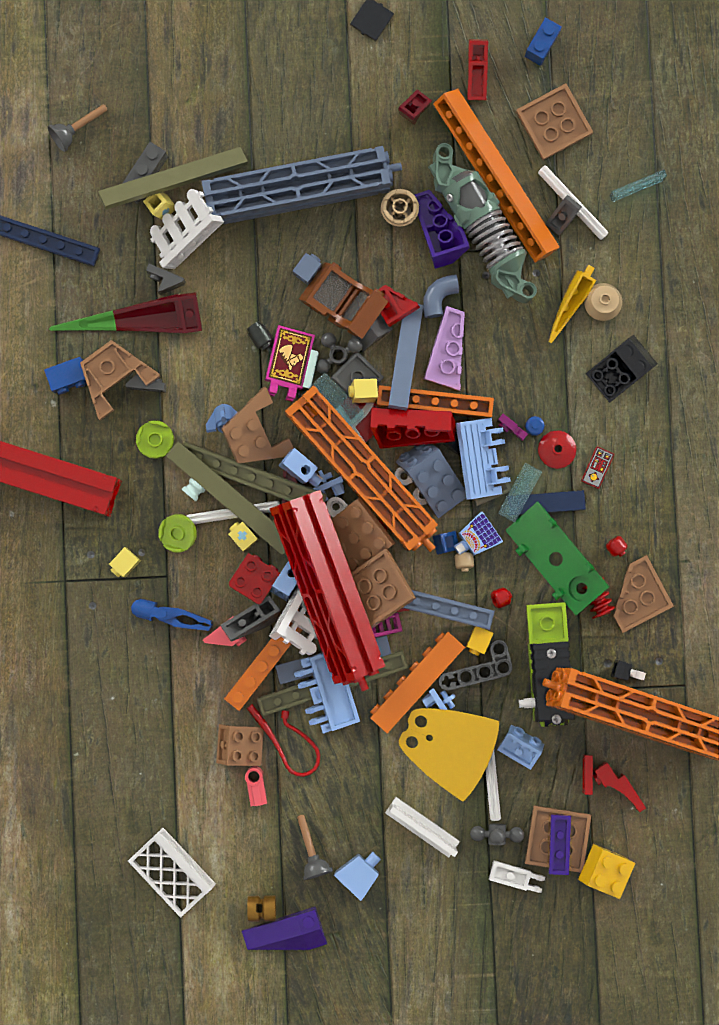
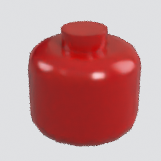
(616, 546)
(501, 597)

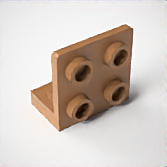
(239, 745)

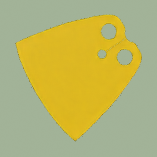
(458, 748)

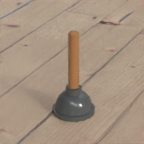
(63, 134)
(316, 866)

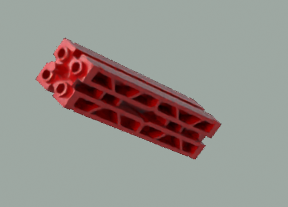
(58, 479)
(328, 589)

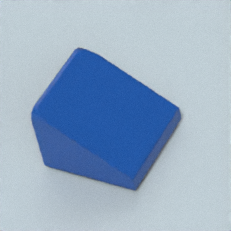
(445, 542)

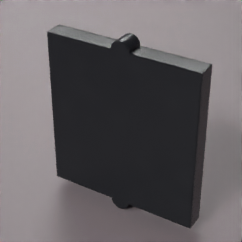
(372, 19)

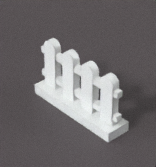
(193, 236)
(291, 614)

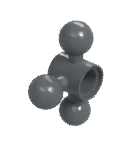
(329, 340)
(497, 834)

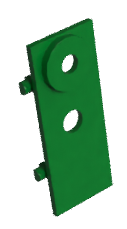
(541, 536)

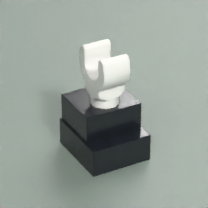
(623, 670)

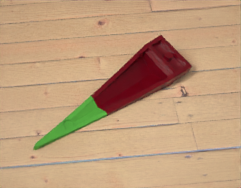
(165, 314)

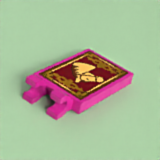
(288, 361)

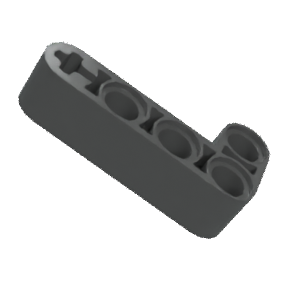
(474, 670)

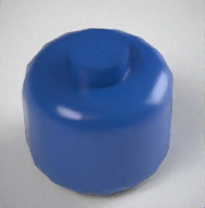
(534, 426)

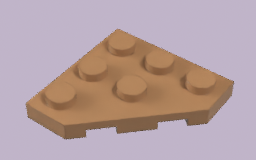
(640, 596)

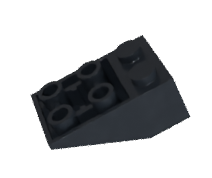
(621, 368)

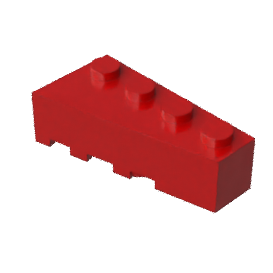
(411, 427)

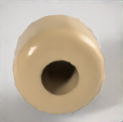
(464, 561)

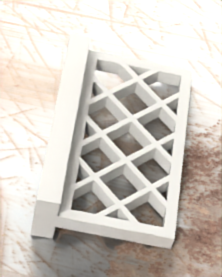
(423, 827)
(180, 858)

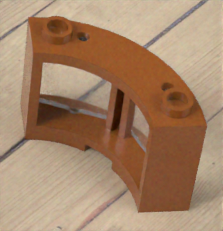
(343, 300)

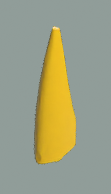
(575, 295)

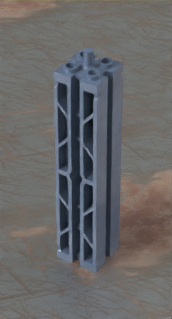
(300, 185)

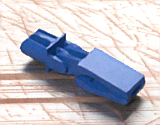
(148, 610)

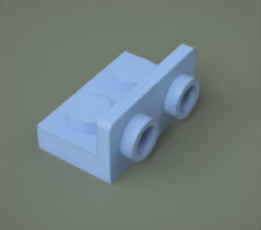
(521, 747)

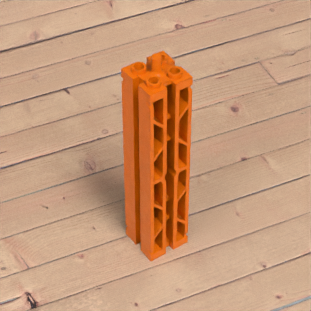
(362, 470)
(633, 711)

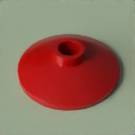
(550, 456)

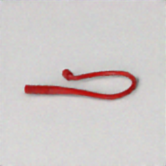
(285, 715)

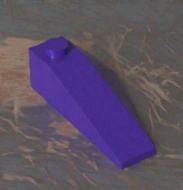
(442, 234)
(291, 932)

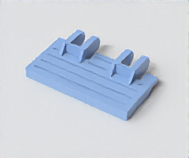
(478, 458)
(335, 698)

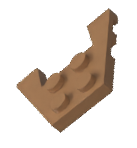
(109, 367)
(247, 435)

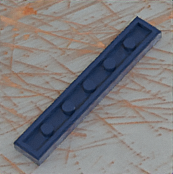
(48, 241)

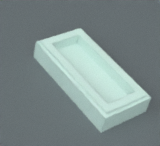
(310, 370)

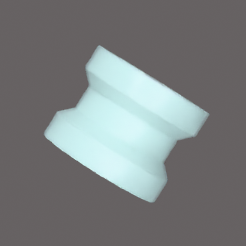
(193, 489)

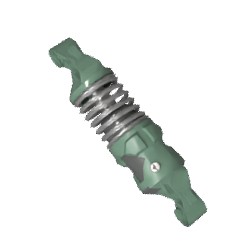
(480, 216)

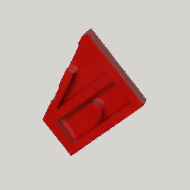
(397, 306)

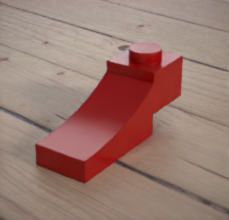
(477, 69)
(605, 776)

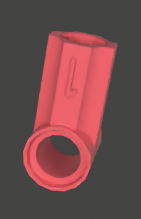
(256, 787)

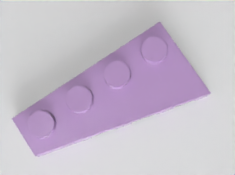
(445, 359)

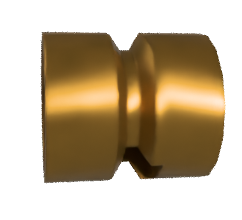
(268, 908)

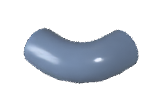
(436, 292)

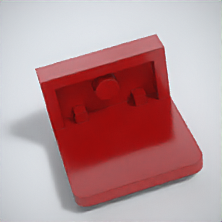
(254, 578)

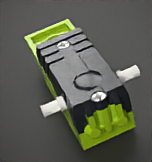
(546, 651)

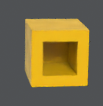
(479, 640)

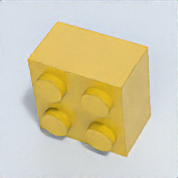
(606, 871)

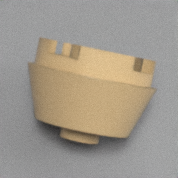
(399, 207)
(603, 302)

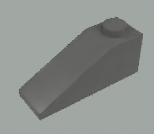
(251, 620)

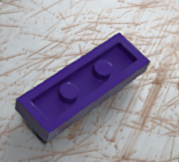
(559, 844)

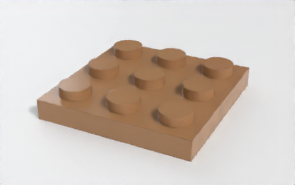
(554, 121)
(360, 534)
(381, 587)
(539, 837)

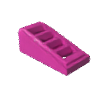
(397, 624)

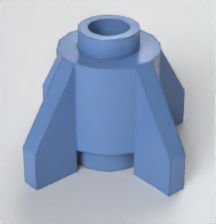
(220, 417)

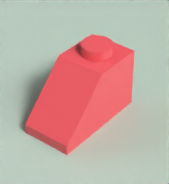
(220, 638)

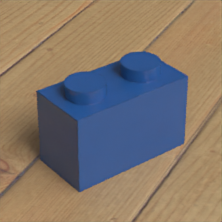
(543, 41)
(66, 376)

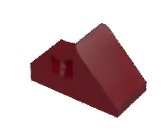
(414, 106)

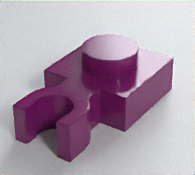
(509, 425)

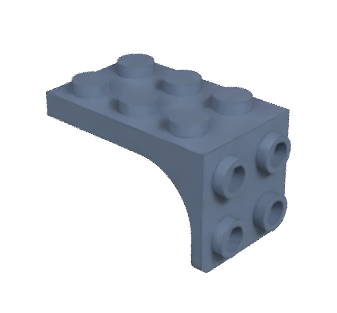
(432, 477)

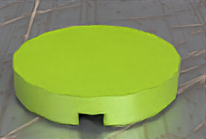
(154, 439)
(177, 533)

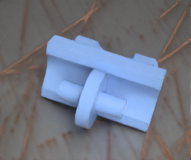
(335, 484)
(432, 698)

